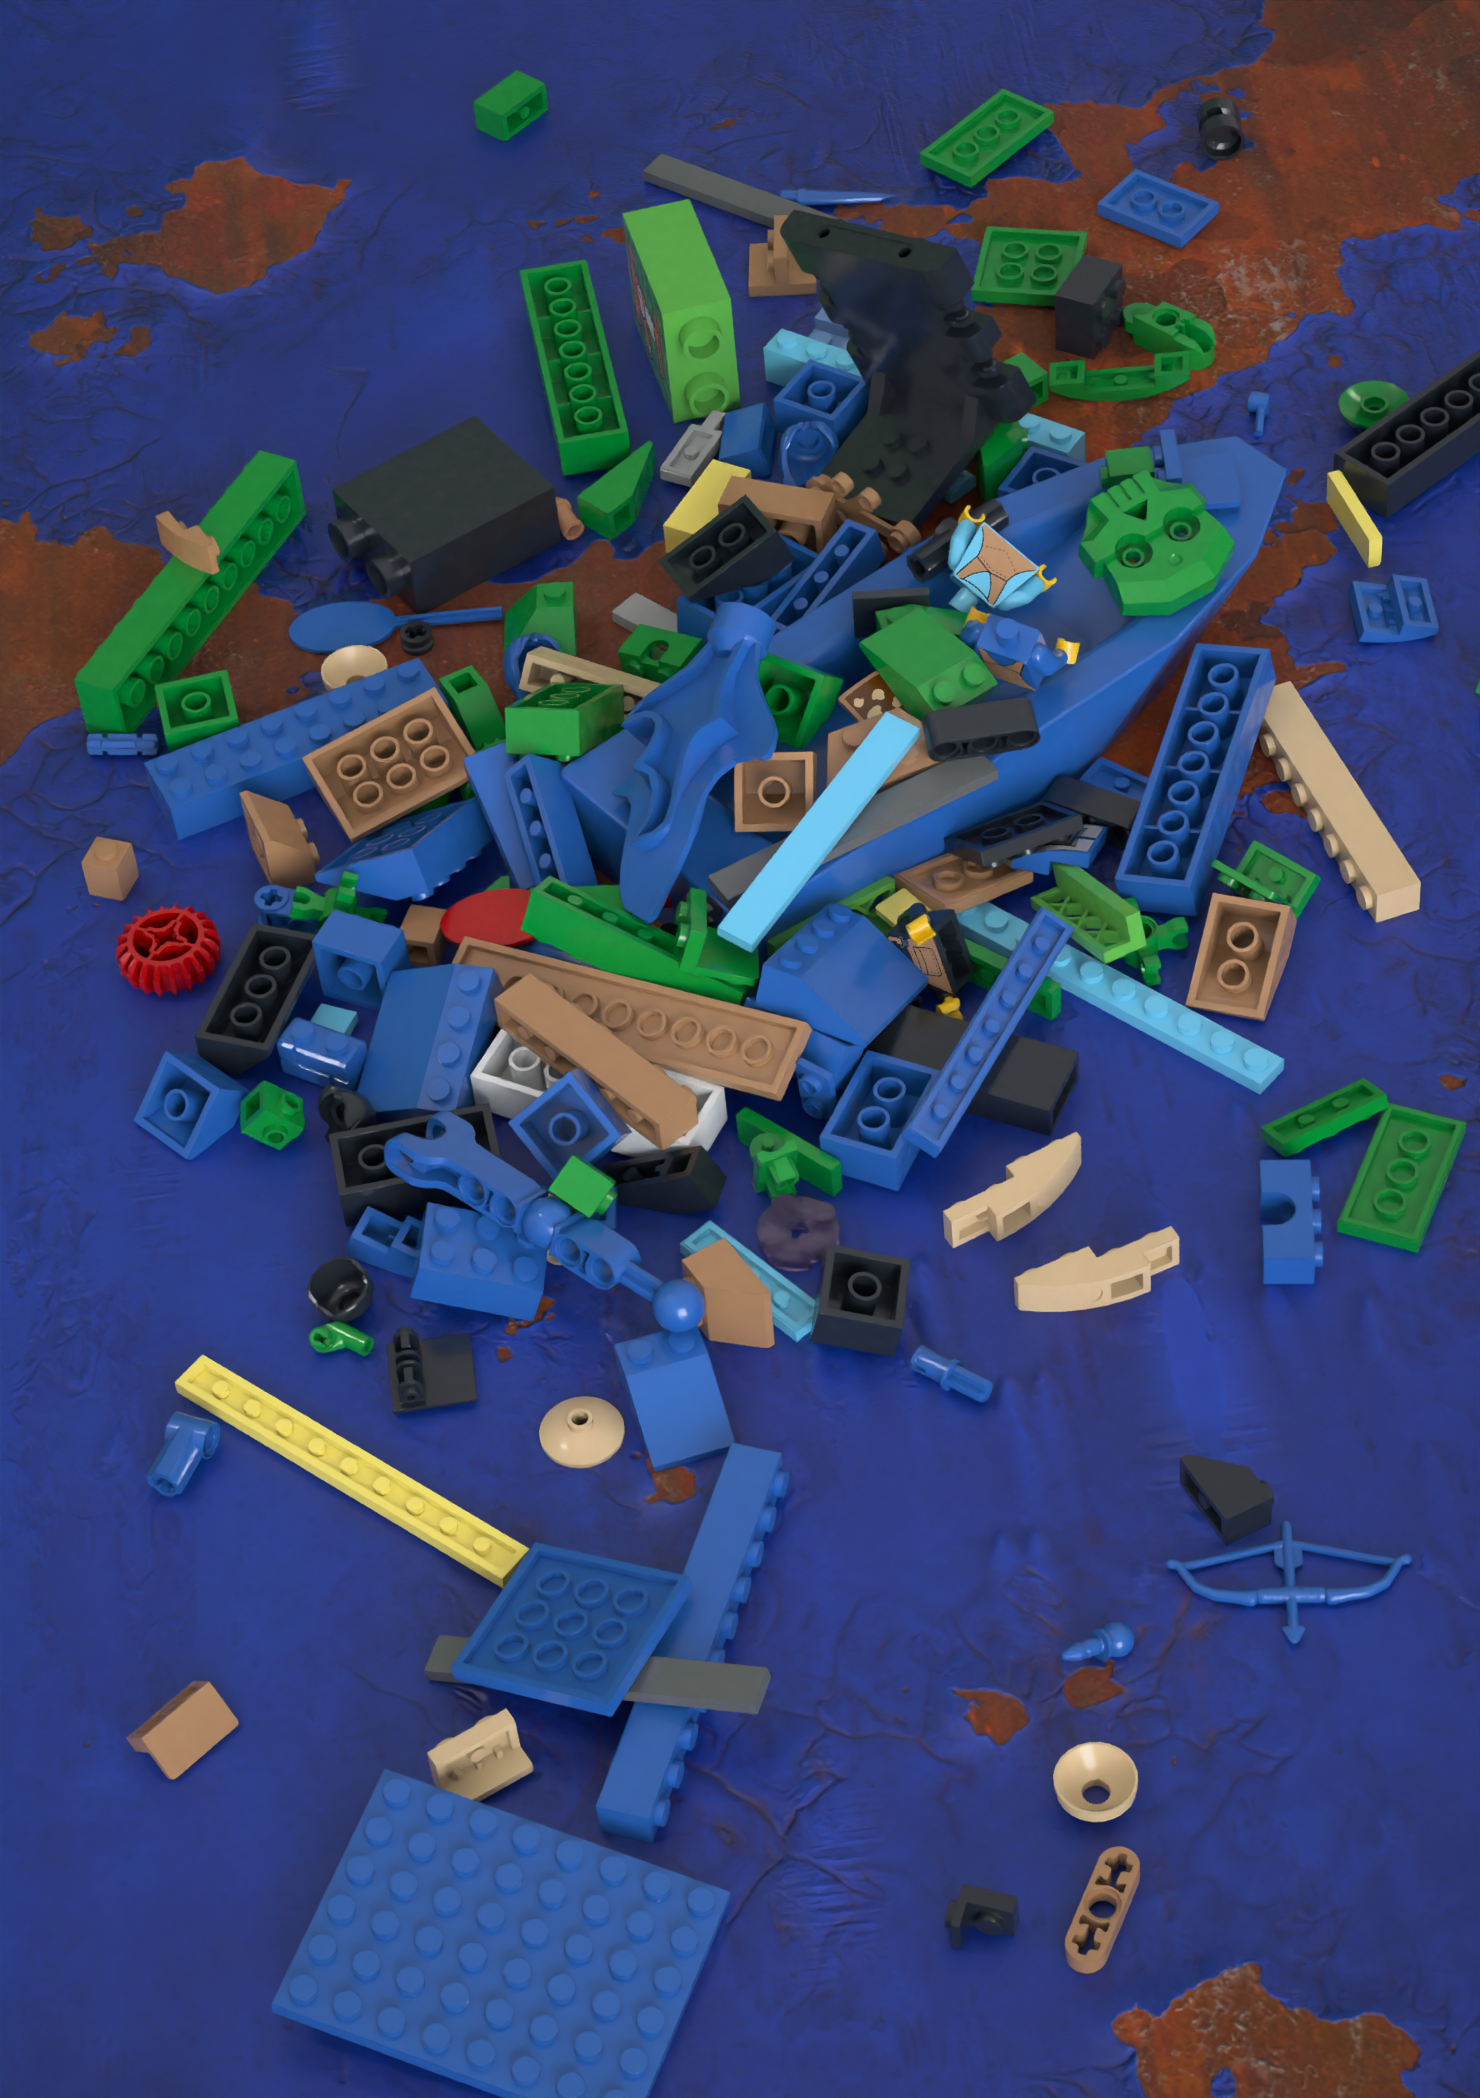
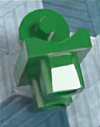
(774, 1165)

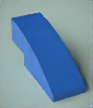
(385, 1242)

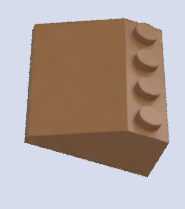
(390, 765)

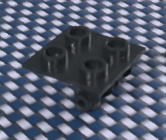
(430, 1371)

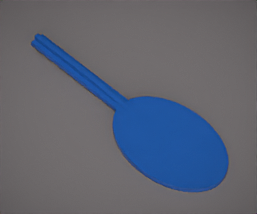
(367, 624)

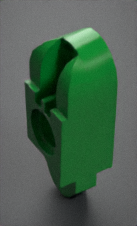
(1170, 330)

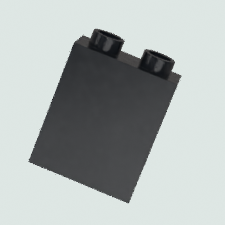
(444, 516)

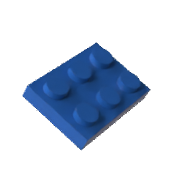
(1157, 208)

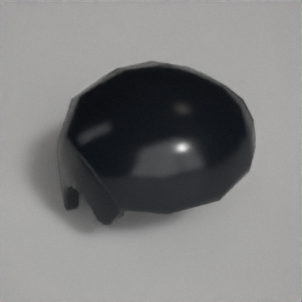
(341, 1289)

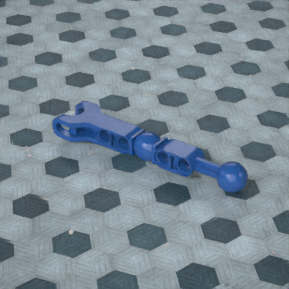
(515, 1201)

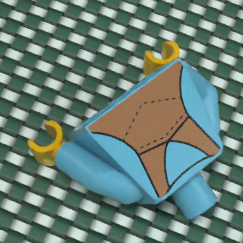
(990, 569)

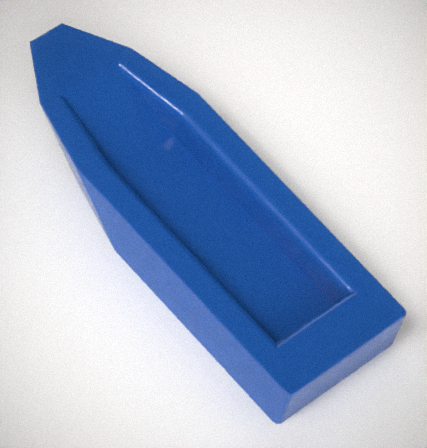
(1077, 709)

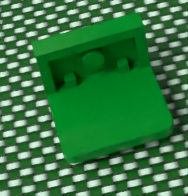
(1269, 878)
(705, 952)

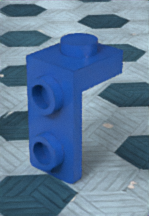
(816, 1090)

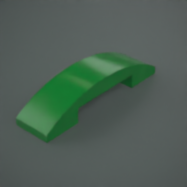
(1120, 384)

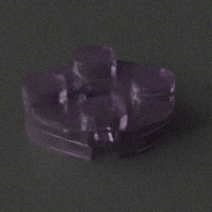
(791, 1214)

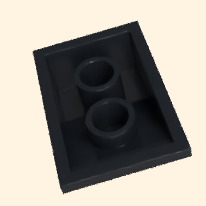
(728, 553)

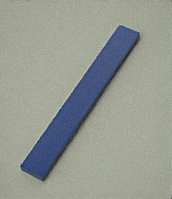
(987, 1032)

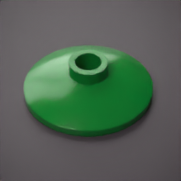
(1370, 402)

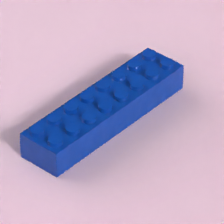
(1196, 779)
(203, 781)

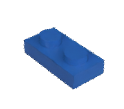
(1116, 779)

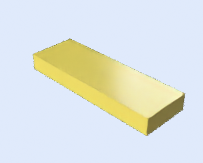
(1354, 518)

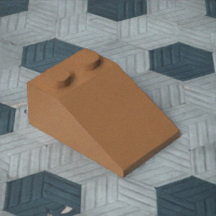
(1241, 956)

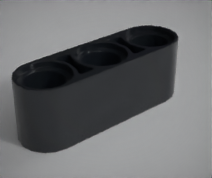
(980, 729)
(1096, 807)

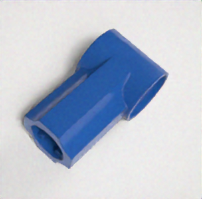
(186, 1443)

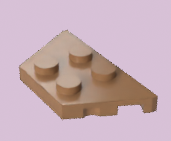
(846, 740)

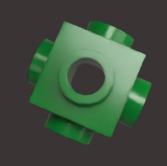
(272, 1115)

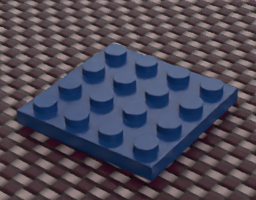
(572, 1629)

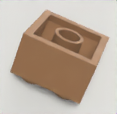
(774, 792)
(279, 841)
(734, 1297)

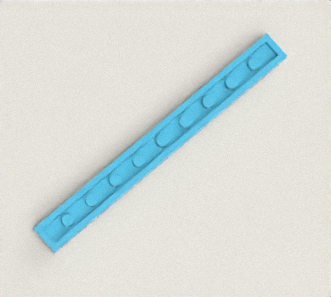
(1133, 1002)

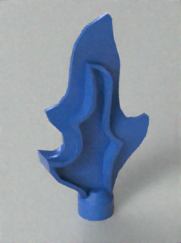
(692, 735)

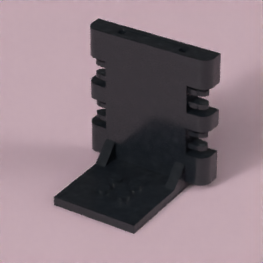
(920, 354)

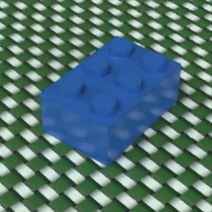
(873, 1115)
(476, 1264)

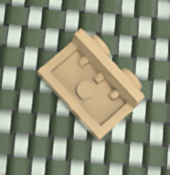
(480, 1758)

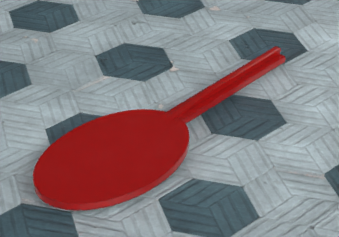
(492, 917)

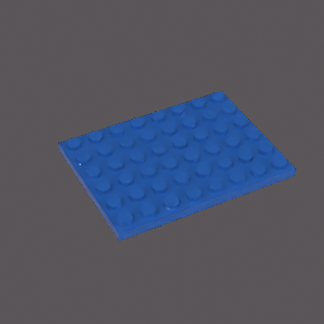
(500, 1949)

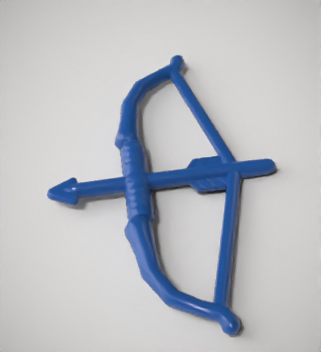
(1289, 1557)

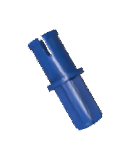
(950, 1374)

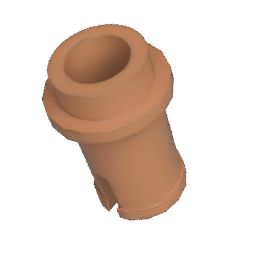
(568, 522)

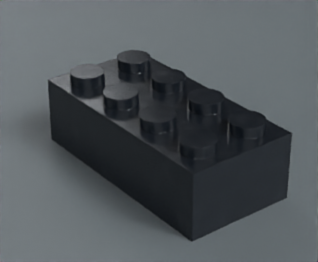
(367, 1180)

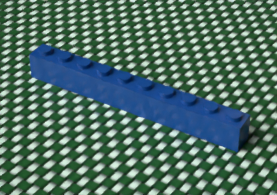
(719, 1567)

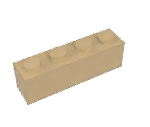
(549, 666)

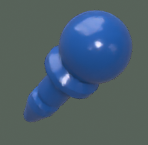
(1112, 1640)

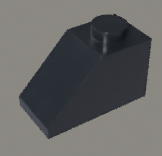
(1227, 1496)

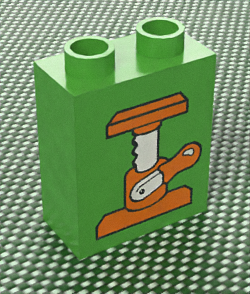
(682, 310)

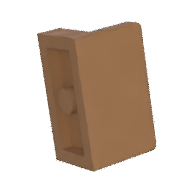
(184, 1728)

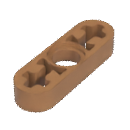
(1104, 1928)

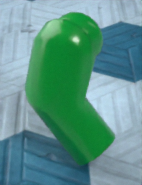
(340, 1336)

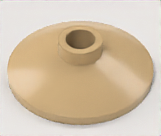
(582, 1444)

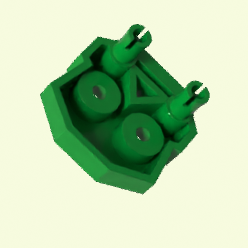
(1170, 567)

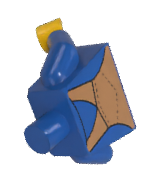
(1014, 649)

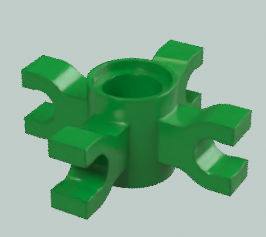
(338, 898)
(1158, 937)

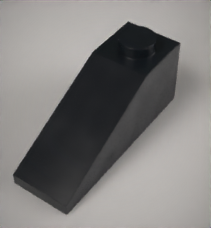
(669, 1181)

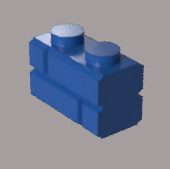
(322, 1055)

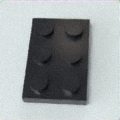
(1014, 834)

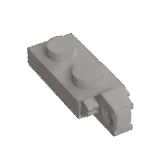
(694, 451)

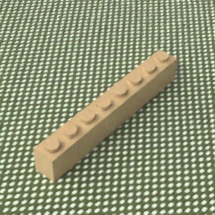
(1337, 807)

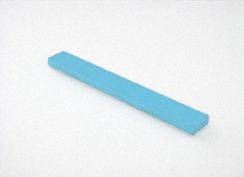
(818, 832)

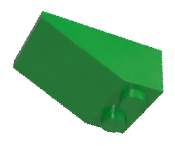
(927, 665)

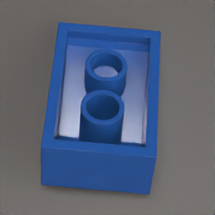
(674, 1397)

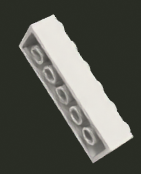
(514, 1077)

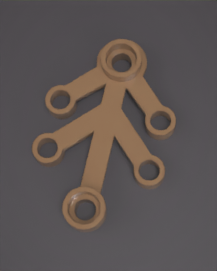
(859, 510)

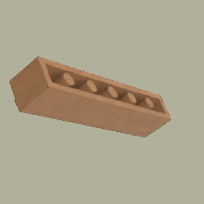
(572, 1040)

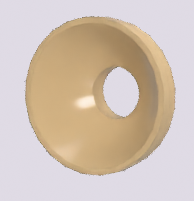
(351, 665)
(1091, 1766)

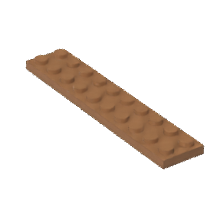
(665, 1025)

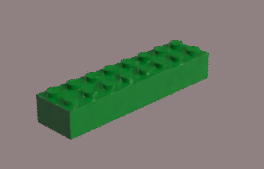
(575, 367)

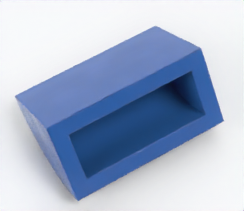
(749, 439)

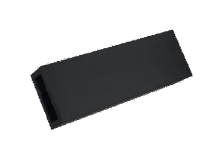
(1023, 1087)

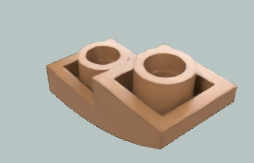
(188, 544)

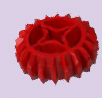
(171, 958)

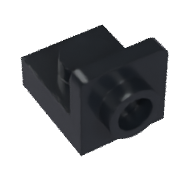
(984, 1909)

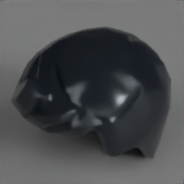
(345, 1110)

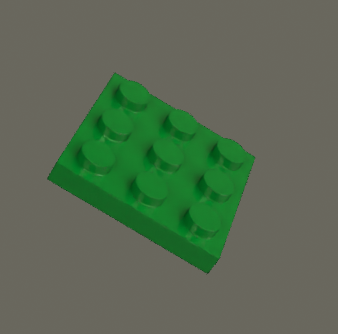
(1025, 264)

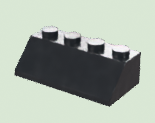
(255, 998)

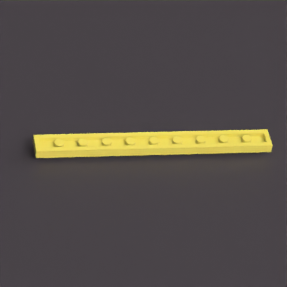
(352, 1470)

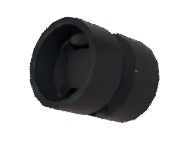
(1220, 128)

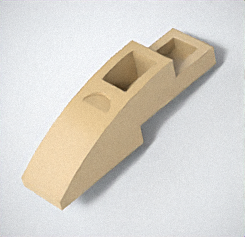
(1029, 1189)
(1087, 1281)

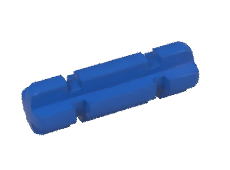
(123, 744)

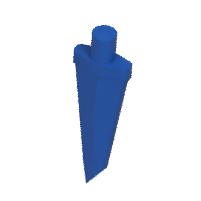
(823, 197)

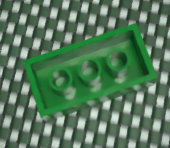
(564, 719)

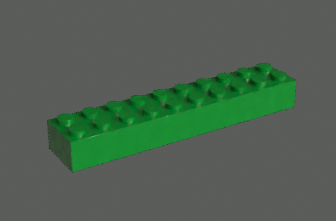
(189, 604)

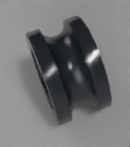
(416, 638)

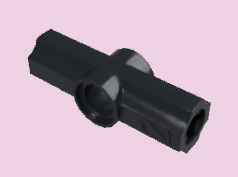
(933, 555)

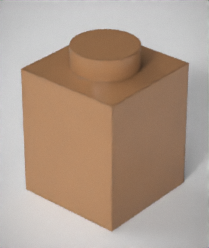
(110, 868)
(424, 936)

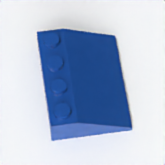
(413, 852)
(840, 977)
(429, 1040)

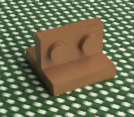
(775, 270)

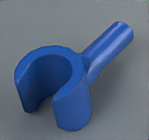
(1259, 404)

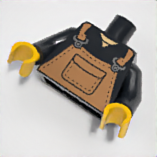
(938, 949)

